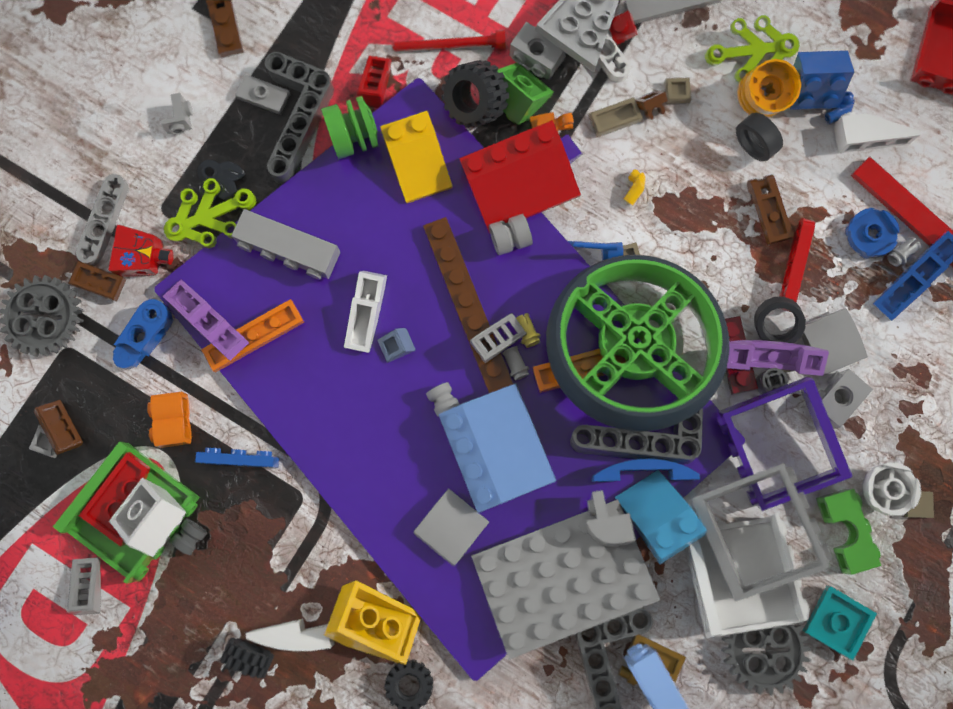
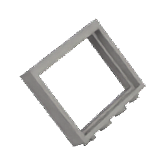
(721, 550)

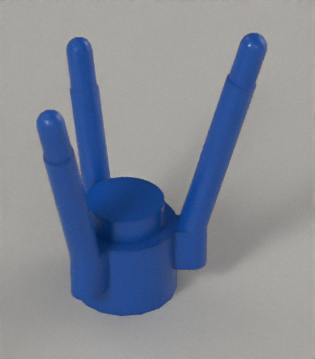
(608, 250)

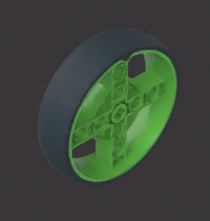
(683, 292)

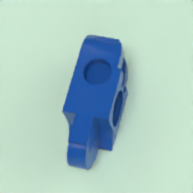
(130, 352)

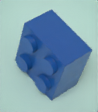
(823, 78)

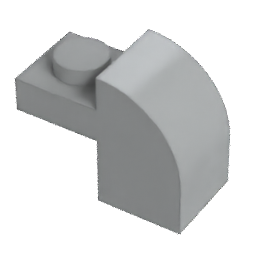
(607, 530)

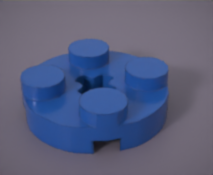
(868, 246)

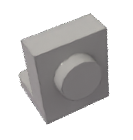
(181, 120)

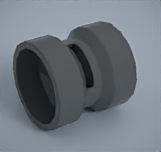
(767, 384)
(188, 536)

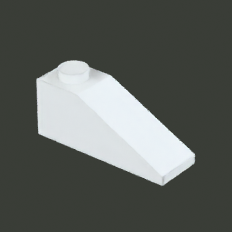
(868, 132)

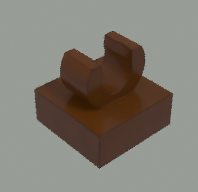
(650, 101)

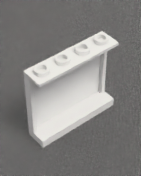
(758, 554)

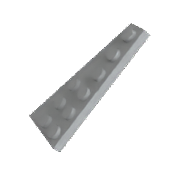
(579, 28)

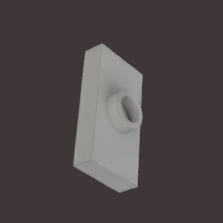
(262, 94)

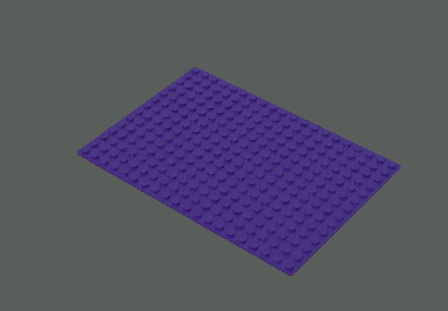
(366, 423)

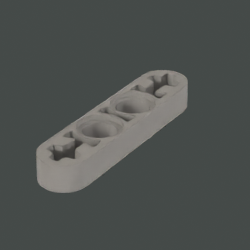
(107, 221)

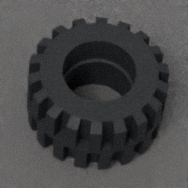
(459, 98)

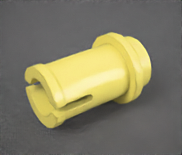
(531, 338)

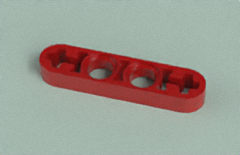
(797, 260)

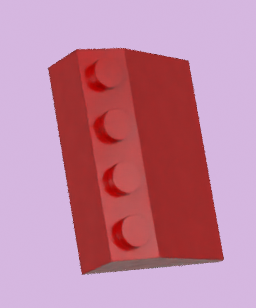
(521, 175)

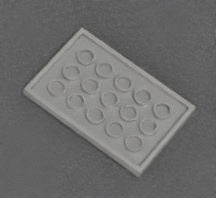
(561, 583)

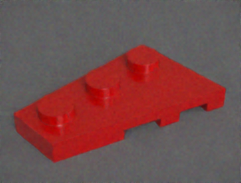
(113, 494)

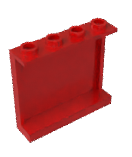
(935, 54)

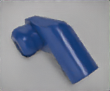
(845, 107)

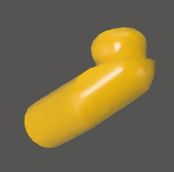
(637, 188)

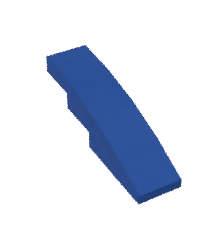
(917, 277)

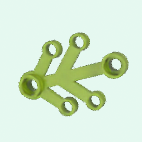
(757, 47)
(205, 214)

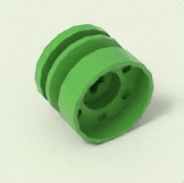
(350, 127)

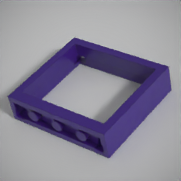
(840, 469)

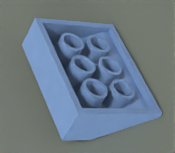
(497, 447)

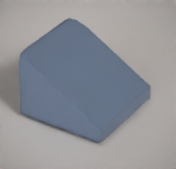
(396, 344)

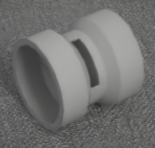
(442, 398)

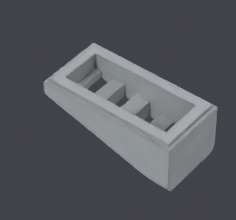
(482, 351)
(94, 597)

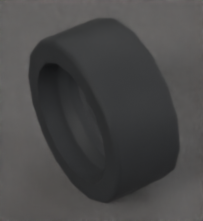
(759, 137)
(778, 303)

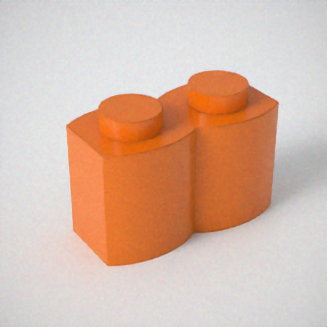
(170, 419)

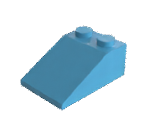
(661, 516)

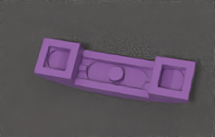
(778, 355)

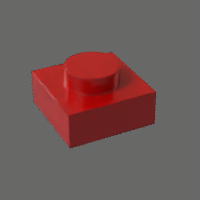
(623, 27)

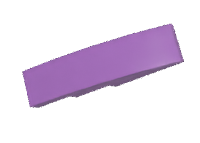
(205, 320)

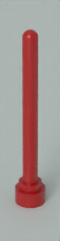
(496, 40)

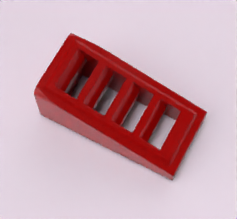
(374, 95)

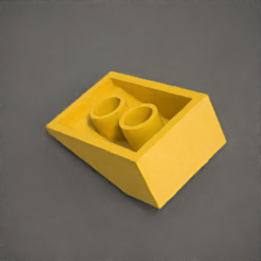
(416, 156)
(373, 623)

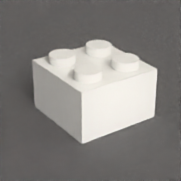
(147, 517)

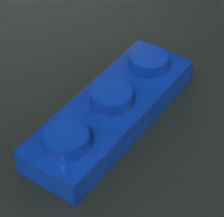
(237, 458)

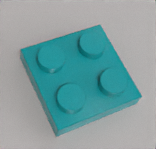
(839, 622)

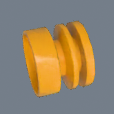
(781, 85)

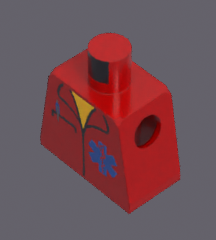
(137, 253)

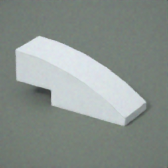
(365, 311)
(292, 636)

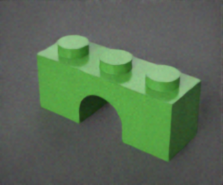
(859, 551)

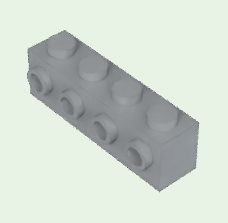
(285, 244)

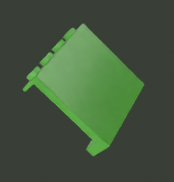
(124, 559)

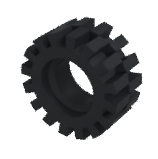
(247, 658)
(397, 697)

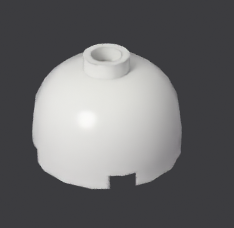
(891, 489)

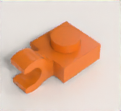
(563, 122)

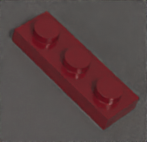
(739, 379)

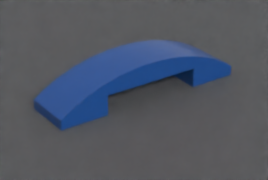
(675, 470)

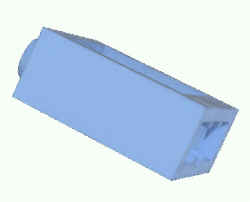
(653, 678)

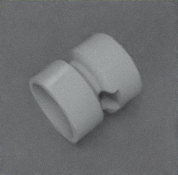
(510, 234)

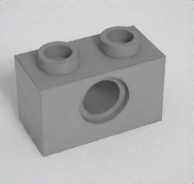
(528, 41)
(853, 393)

